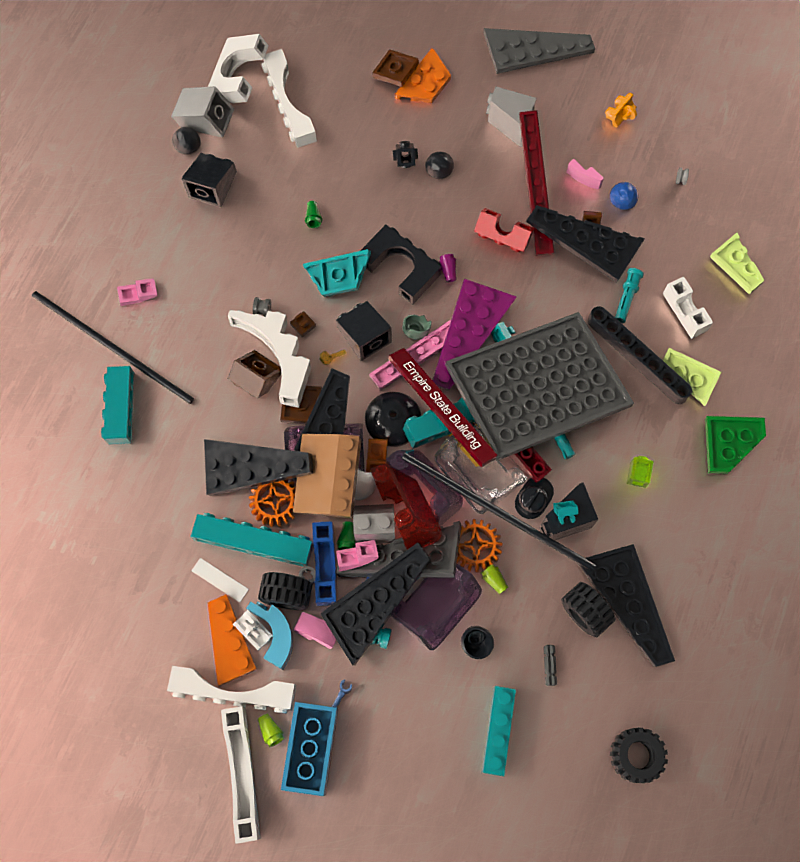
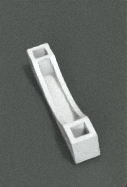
(300, 125)
(189, 682)
(243, 786)

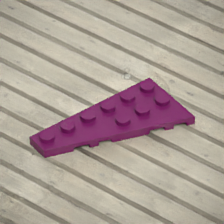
(472, 321)

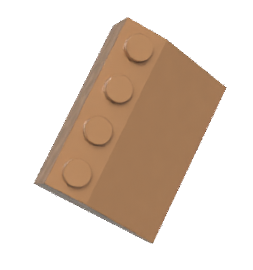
(334, 476)

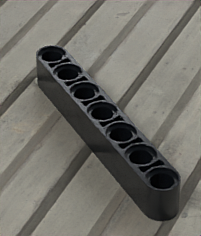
(640, 363)

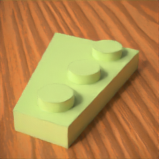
(736, 263)
(696, 374)

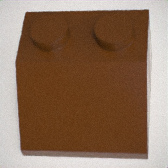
(254, 373)

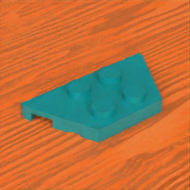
(339, 273)

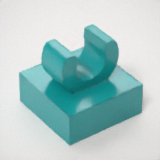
(502, 332)
(564, 509)

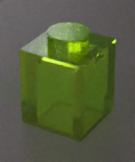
(640, 471)

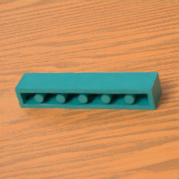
(252, 540)

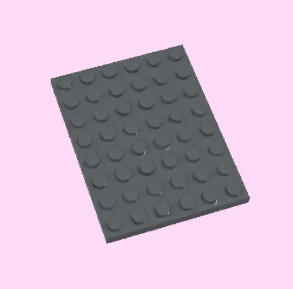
(538, 385)

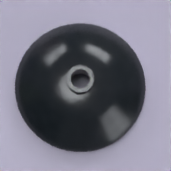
(382, 425)

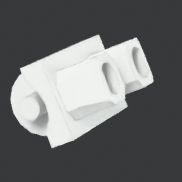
(253, 630)

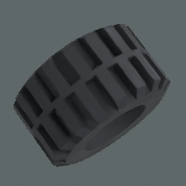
(285, 591)
(588, 609)
(656, 755)

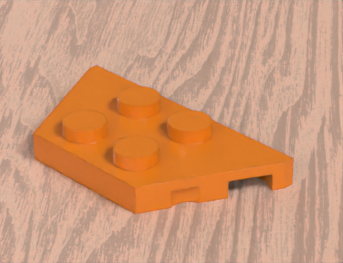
(426, 80)

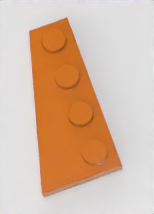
(229, 645)

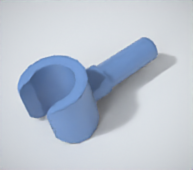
(341, 694)

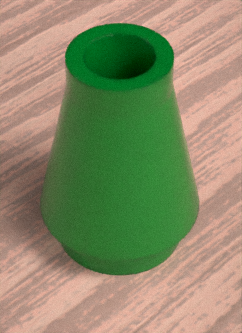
(313, 217)
(346, 537)

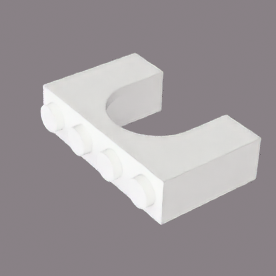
(236, 52)

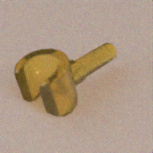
(326, 358)

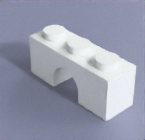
(680, 299)

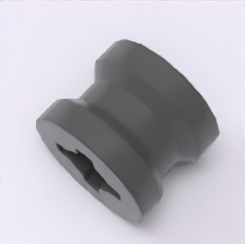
(261, 306)

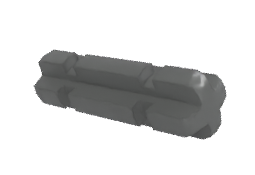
(550, 665)

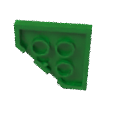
(731, 440)

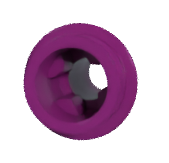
(448, 267)

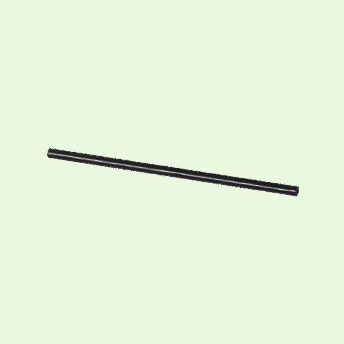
(111, 346)
(498, 511)

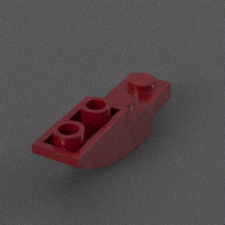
(531, 463)

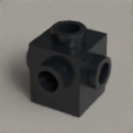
(408, 160)

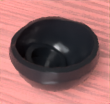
(186, 140)
(439, 165)
(477, 642)

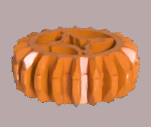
(267, 502)
(475, 528)

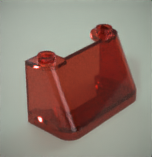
(417, 520)

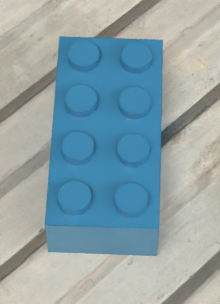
(309, 749)

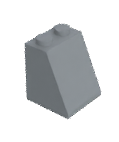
(505, 109)
(203, 110)
(374, 523)

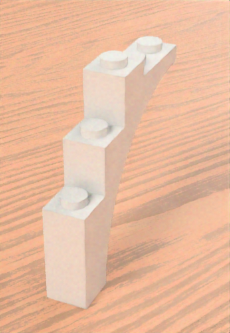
(285, 347)

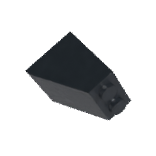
(209, 179)
(364, 330)
(584, 519)

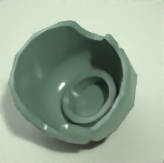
(416, 326)

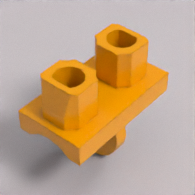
(624, 110)

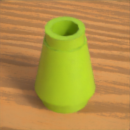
(494, 578)
(270, 730)

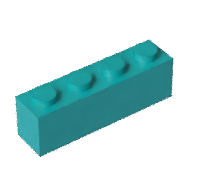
(118, 405)
(429, 427)
(498, 731)

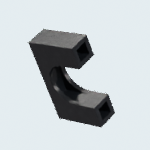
(389, 243)

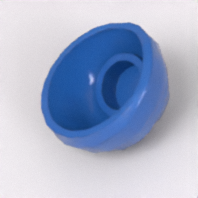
(624, 196)

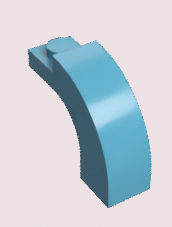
(282, 642)

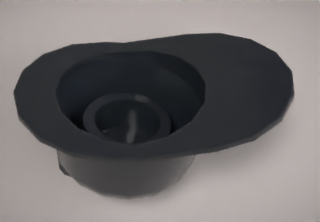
(534, 498)

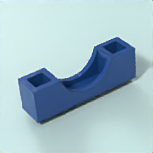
(325, 563)

